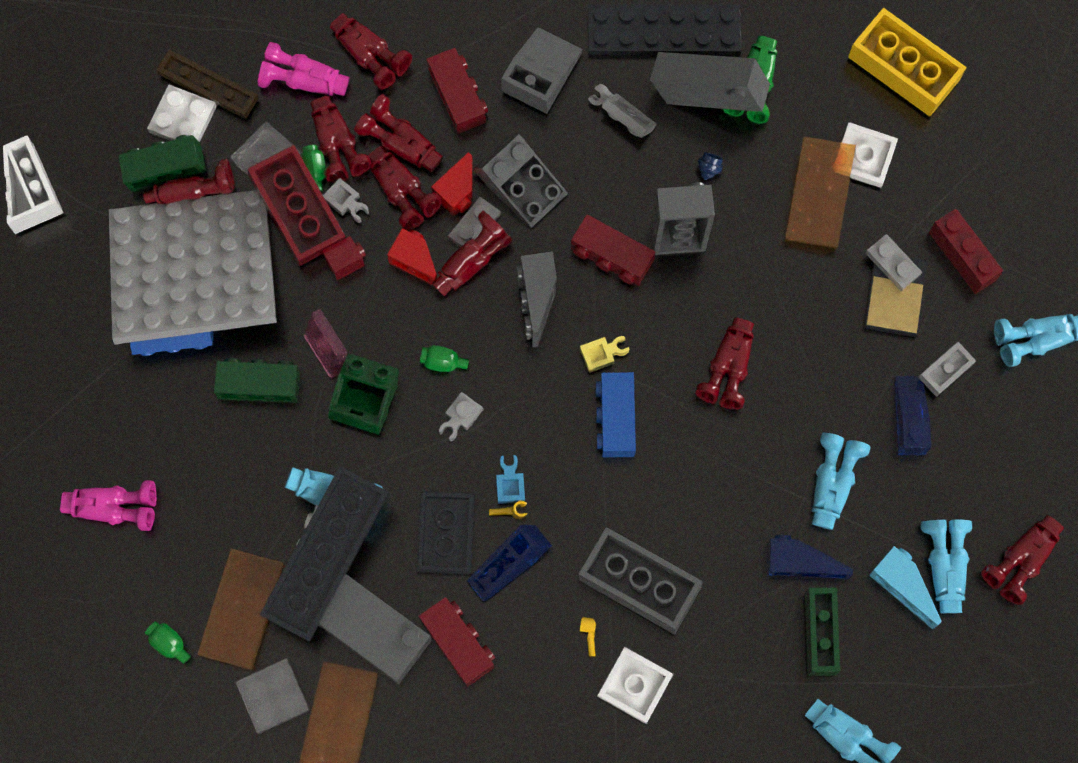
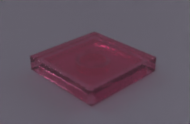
(325, 343)

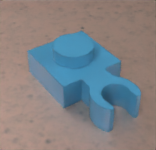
(510, 485)

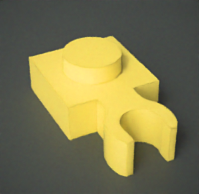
(600, 354)

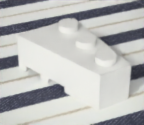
(28, 188)

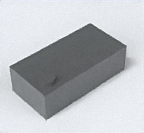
(710, 81)
(682, 219)
(640, 580)
(374, 630)

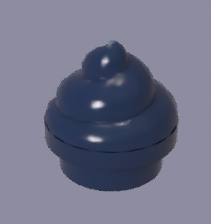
(710, 165)

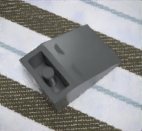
(540, 69)
(520, 180)
(538, 280)

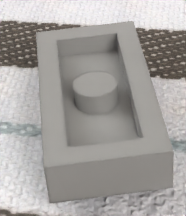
(469, 226)
(893, 262)
(947, 369)

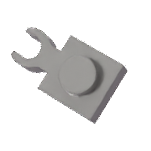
(344, 198)
(461, 413)

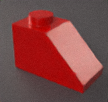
(456, 186)
(412, 255)

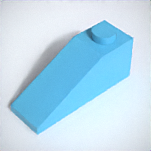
(905, 583)

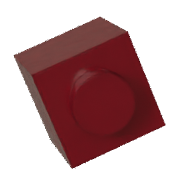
(344, 257)

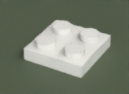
(181, 115)
(871, 153)
(635, 685)

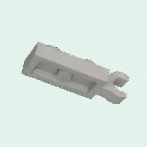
(623, 111)

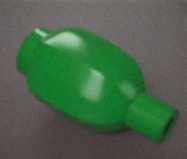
(315, 163)
(442, 359)
(166, 641)

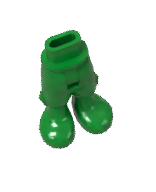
(765, 55)

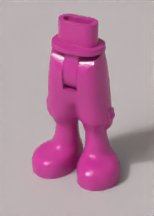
(307, 73)
(106, 503)

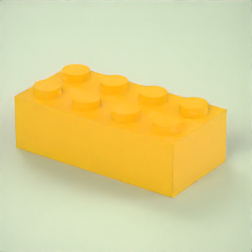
(906, 62)

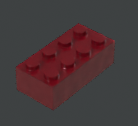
(295, 204)

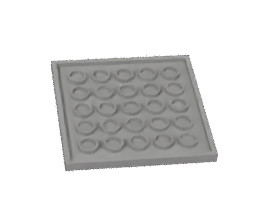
(190, 267)

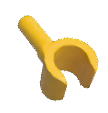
(509, 510)
(588, 625)

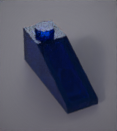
(912, 416)
(796, 559)
(509, 560)

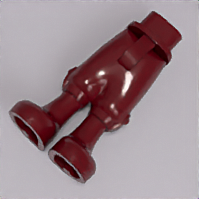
(365, 46)
(335, 135)
(405, 140)
(397, 183)
(193, 187)
(472, 255)
(730, 359)
(1030, 554)

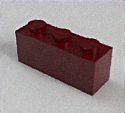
(457, 90)
(612, 250)
(965, 251)
(457, 641)

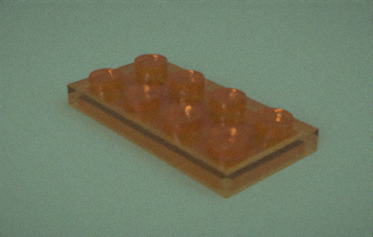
(820, 192)
(234, 621)
(339, 715)

